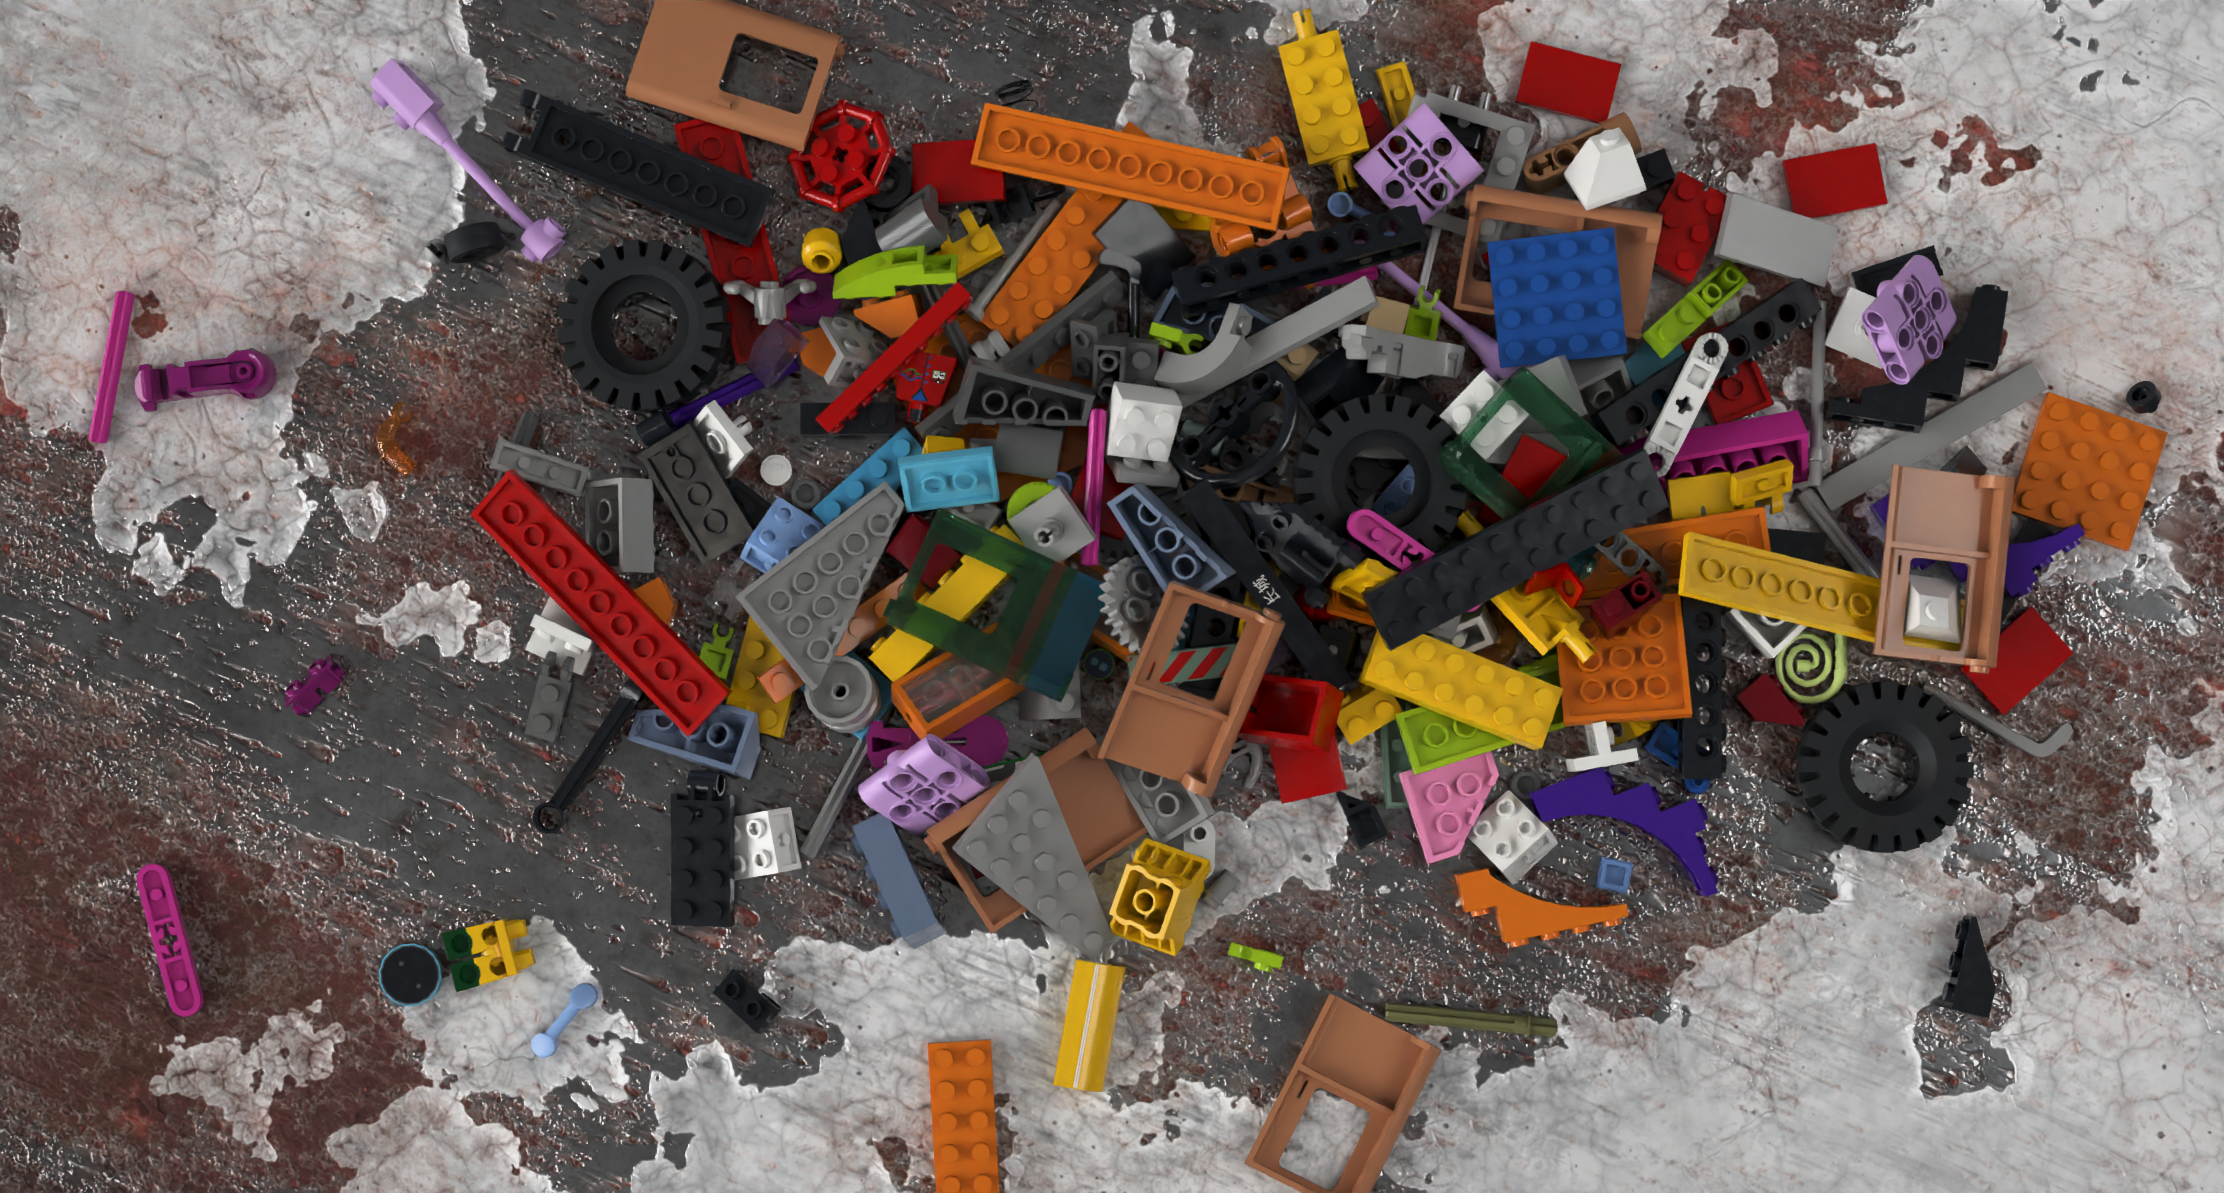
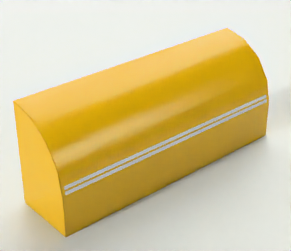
(1089, 1025)

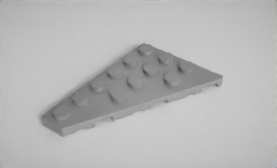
(817, 588)
(1031, 855)

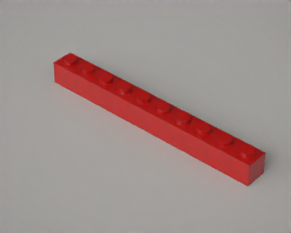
(894, 358)

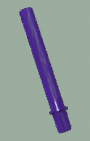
(724, 395)

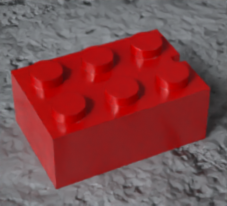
(1687, 228)
(1293, 714)

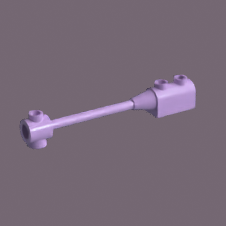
(417, 108)
(1481, 343)

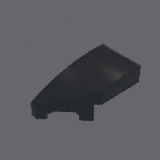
(1009, 211)
(1363, 820)

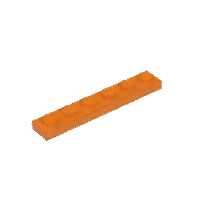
(868, 619)

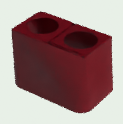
(907, 542)

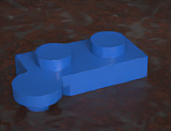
(1663, 745)

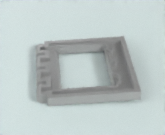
(1504, 166)

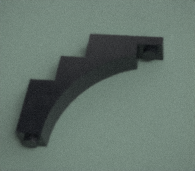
(1904, 405)

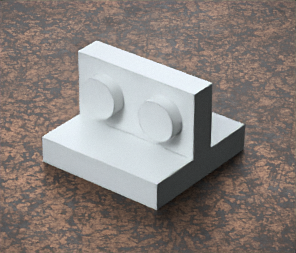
(561, 634)
(1599, 742)

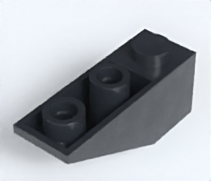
(1971, 978)

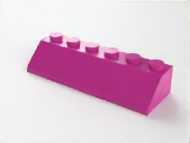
(1737, 447)

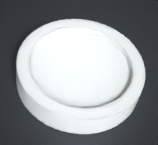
(776, 470)

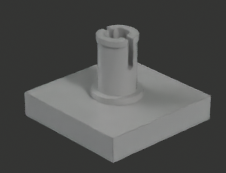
(1053, 526)

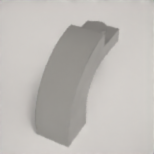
(1214, 364)

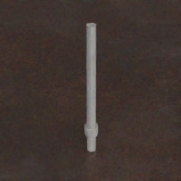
(1816, 453)

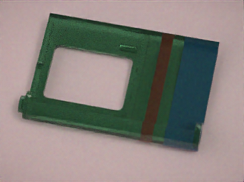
(1557, 418)
(1040, 626)

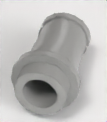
(1220, 889)

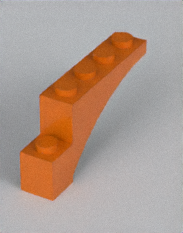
(1525, 916)

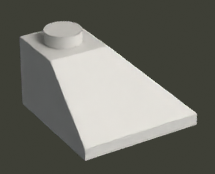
(1605, 170)
(1933, 609)

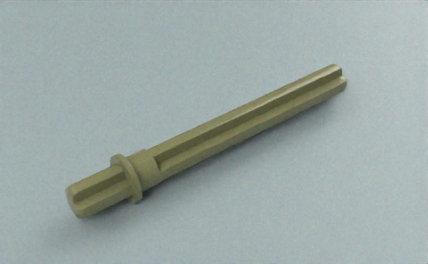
(1471, 1019)

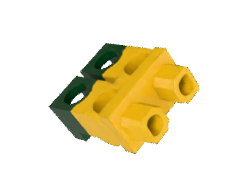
(497, 952)

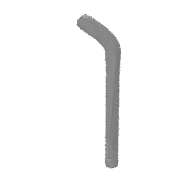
(2035, 749)

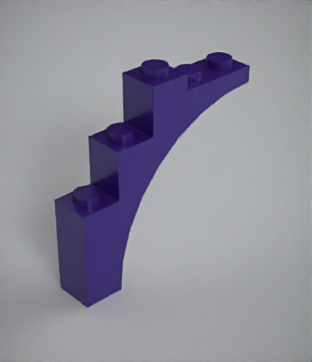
(2020, 557)
(1673, 826)

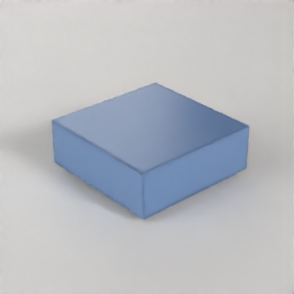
(1614, 875)

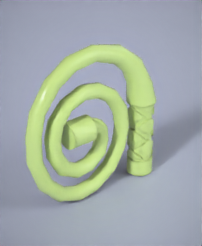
(1840, 672)

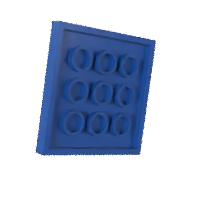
(1557, 297)

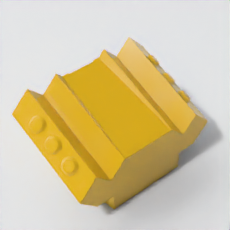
(1158, 896)

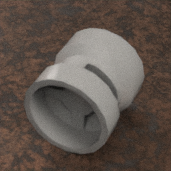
(991, 348)

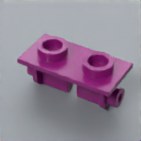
(320, 675)

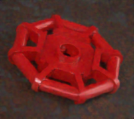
(854, 168)

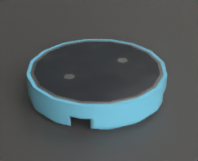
(410, 974)

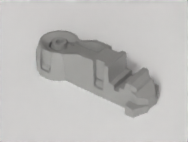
(1400, 354)

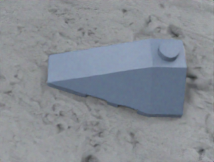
(723, 742)

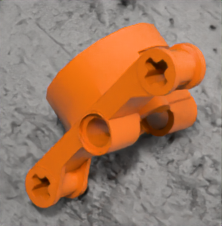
(1295, 217)

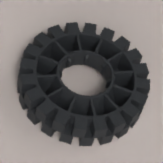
(1938, 767)

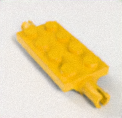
(1324, 99)
(1538, 616)

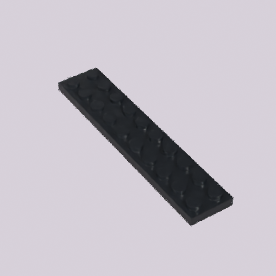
(1515, 549)

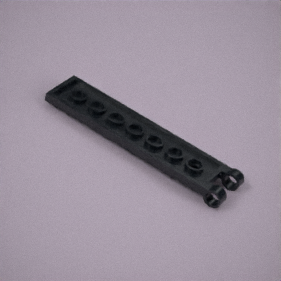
(643, 170)

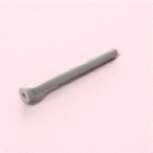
(975, 311)

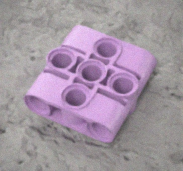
(1427, 129)
(1909, 319)
(923, 784)

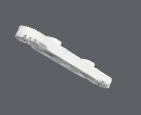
(1694, 384)

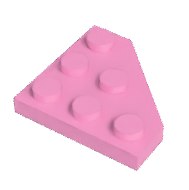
(1448, 803)

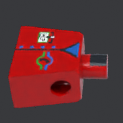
(925, 383)

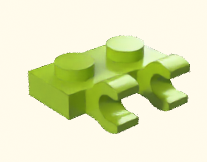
(1174, 339)

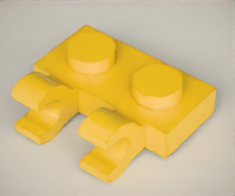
(974, 249)
(1763, 484)

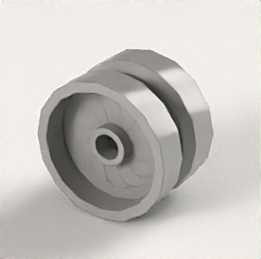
(847, 696)

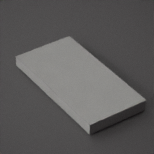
(1775, 240)

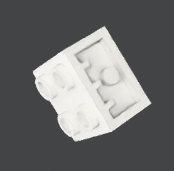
(1511, 837)
(765, 844)

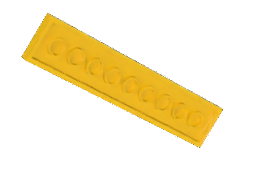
(1785, 588)

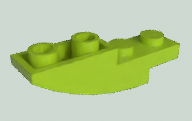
(886, 270)
(1694, 308)

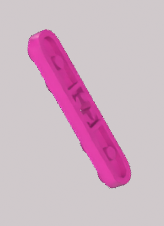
(1386, 539)
(177, 971)

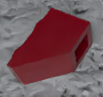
(1625, 605)
(1765, 702)

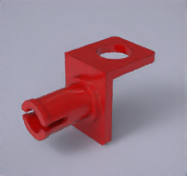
(1556, 577)

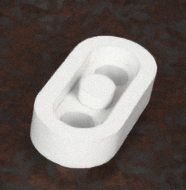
(1204, 847)

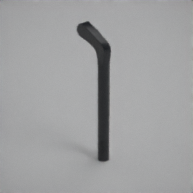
(1133, 272)

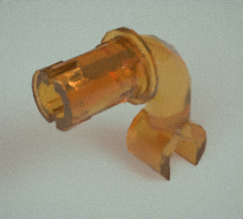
(388, 446)
(1506, 648)

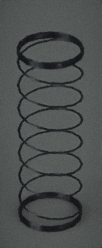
(1061, 188)

